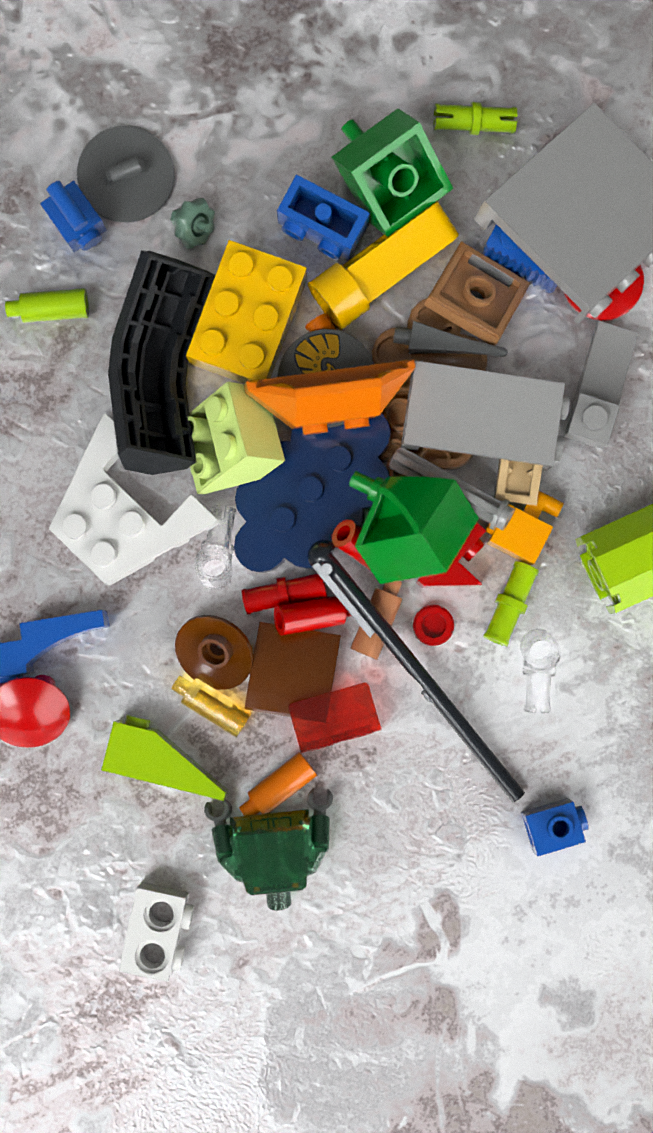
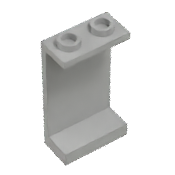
(485, 414)

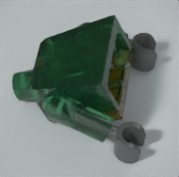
(272, 849)

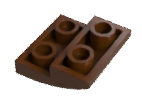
(290, 668)

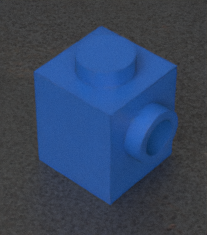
(555, 826)

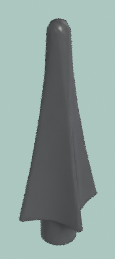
(426, 340)

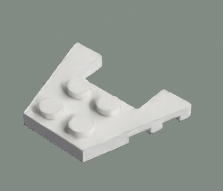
(109, 526)

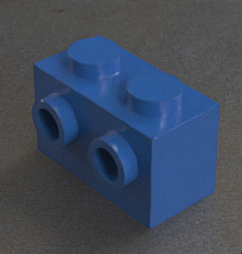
(322, 218)

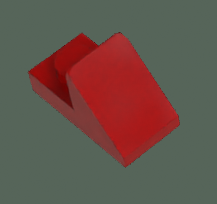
(457, 574)

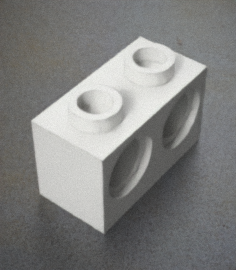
(146, 929)

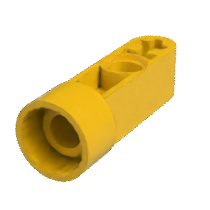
(349, 288)

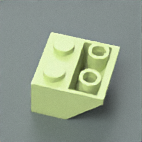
(232, 440)

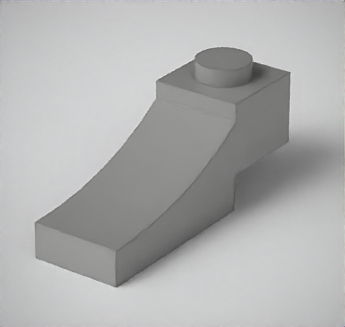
(601, 385)

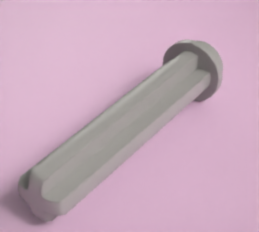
(485, 506)

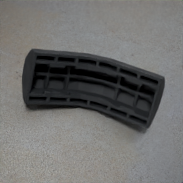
(151, 364)

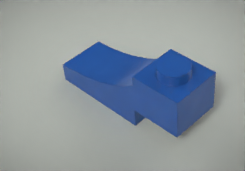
(41, 637)

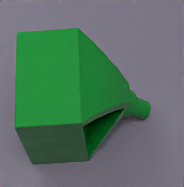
(391, 170)
(412, 525)

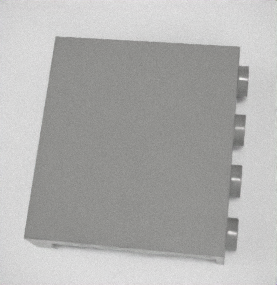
(581, 210)

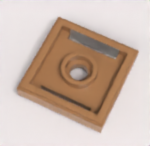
(499, 288)

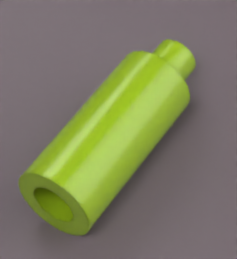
(49, 305)

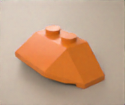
(331, 396)

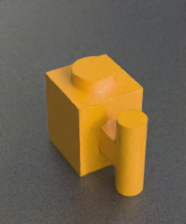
(525, 532)

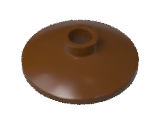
(205, 660)

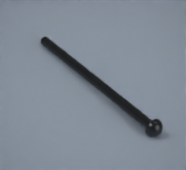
(373, 622)

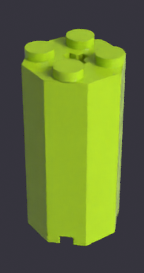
(621, 559)

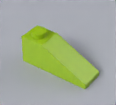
(152, 757)

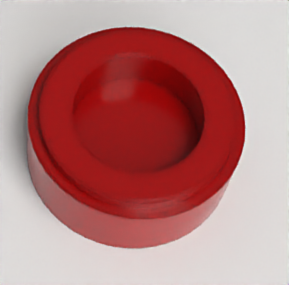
(433, 625)

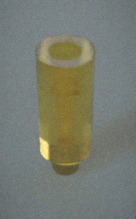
(212, 705)

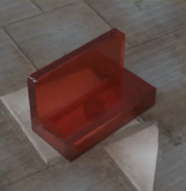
(334, 717)

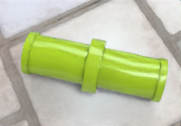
(475, 118)
(511, 603)

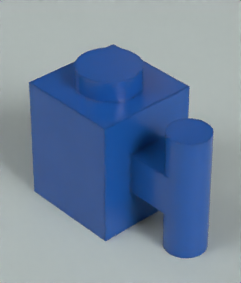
(73, 216)

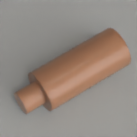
(388, 605)

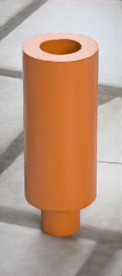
(279, 786)

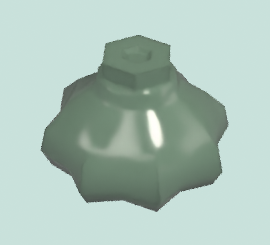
(193, 222)

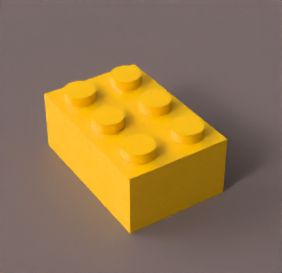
(247, 314)

